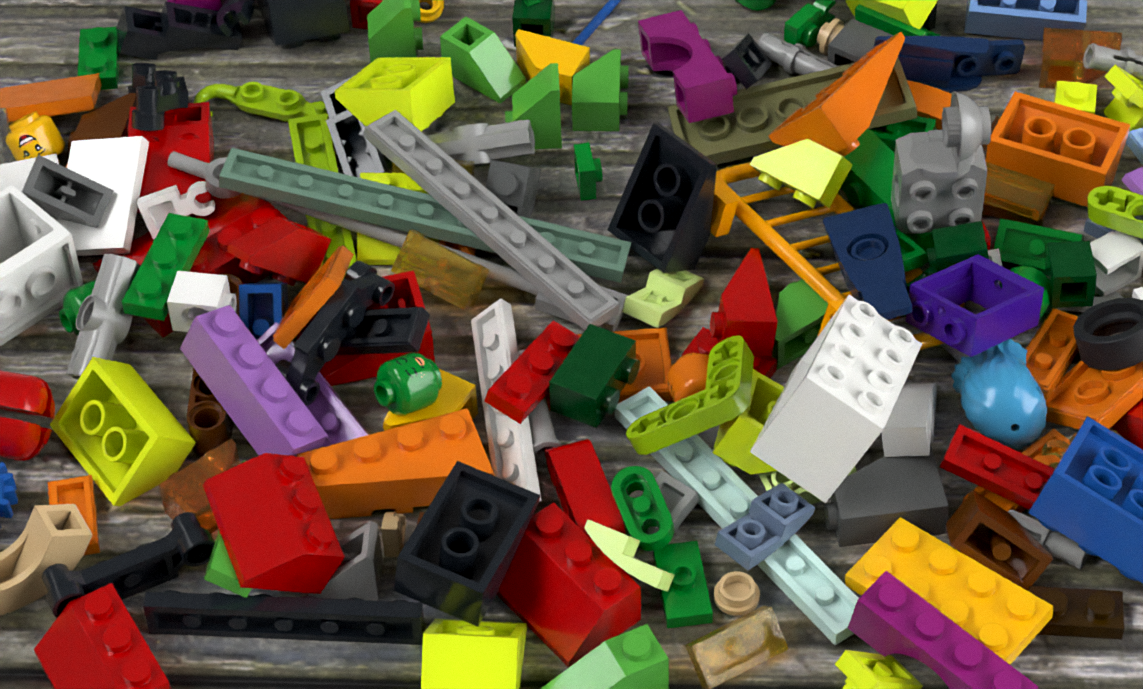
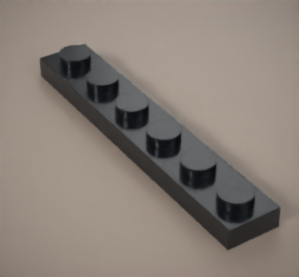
(284, 617)

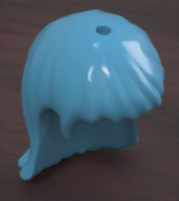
(1000, 393)

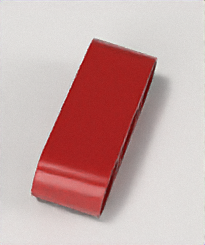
(583, 485)

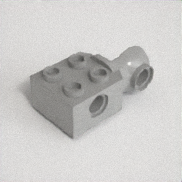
(943, 171)

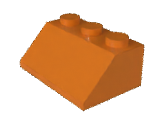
(1058, 145)

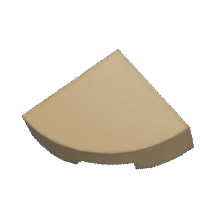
(393, 533)

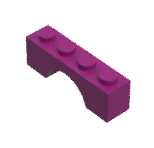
(699, 76)
(902, 622)

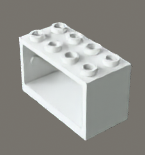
(35, 263)
(837, 398)

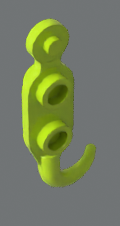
(263, 100)

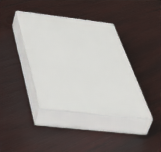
(119, 166)

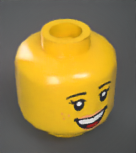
(34, 136)

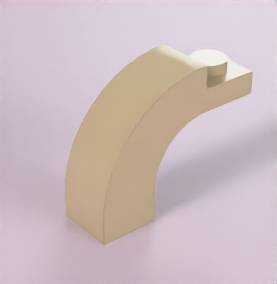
(51, 537)

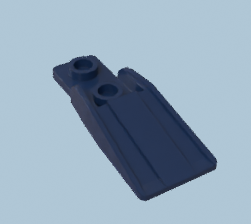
(957, 61)
(870, 258)

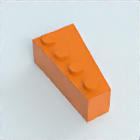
(395, 466)

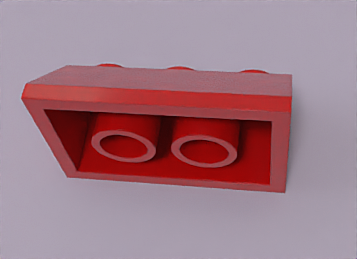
(274, 524)
(568, 587)
(98, 647)

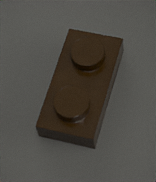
(1083, 612)

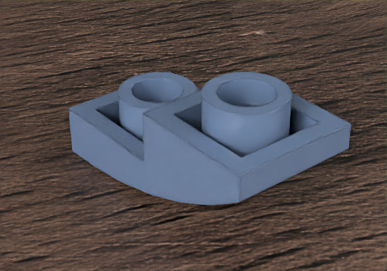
(767, 526)

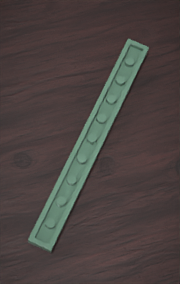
(401, 209)

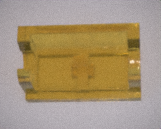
(441, 270)

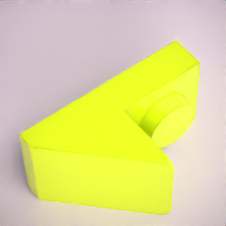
(1128, 99)
(874, 672)

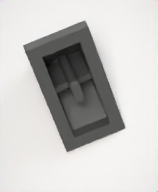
(66, 193)

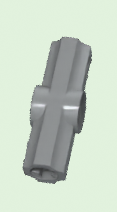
(487, 143)
(102, 314)

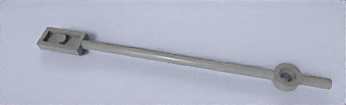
(395, 237)

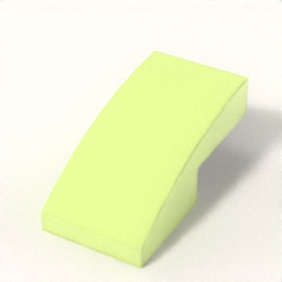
(663, 296)
(621, 551)

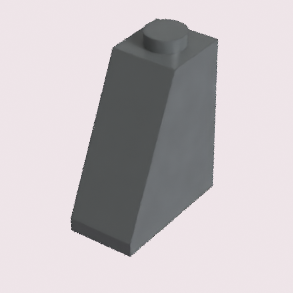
(882, 493)

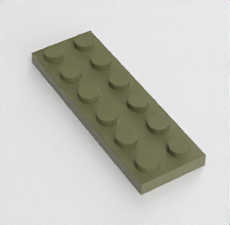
(768, 105)

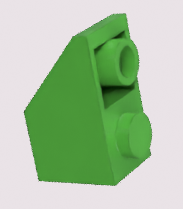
(393, 30)
(481, 60)
(598, 94)

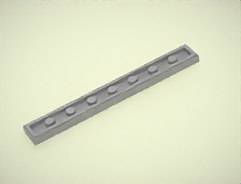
(492, 221)

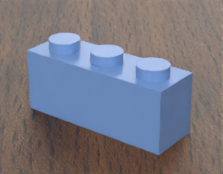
(1023, 17)

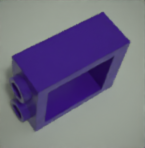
(976, 279)

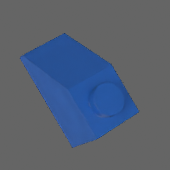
(262, 305)

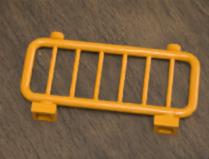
(728, 204)

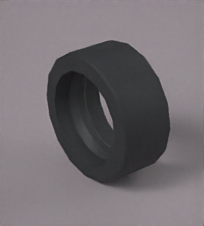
(1099, 322)

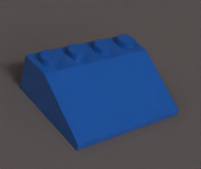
(1098, 498)

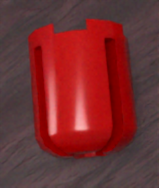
(24, 396)

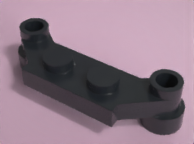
(155, 94)
(331, 325)
(134, 570)

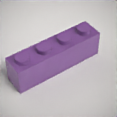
(250, 385)

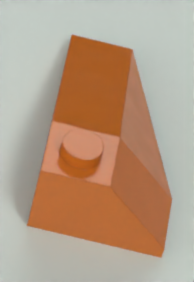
(845, 105)

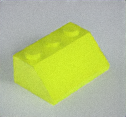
(412, 85)
(121, 431)

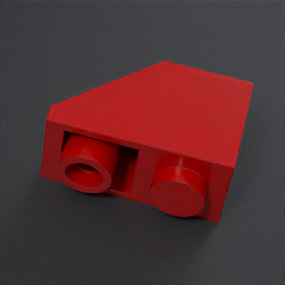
(281, 247)

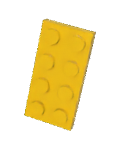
(962, 589)

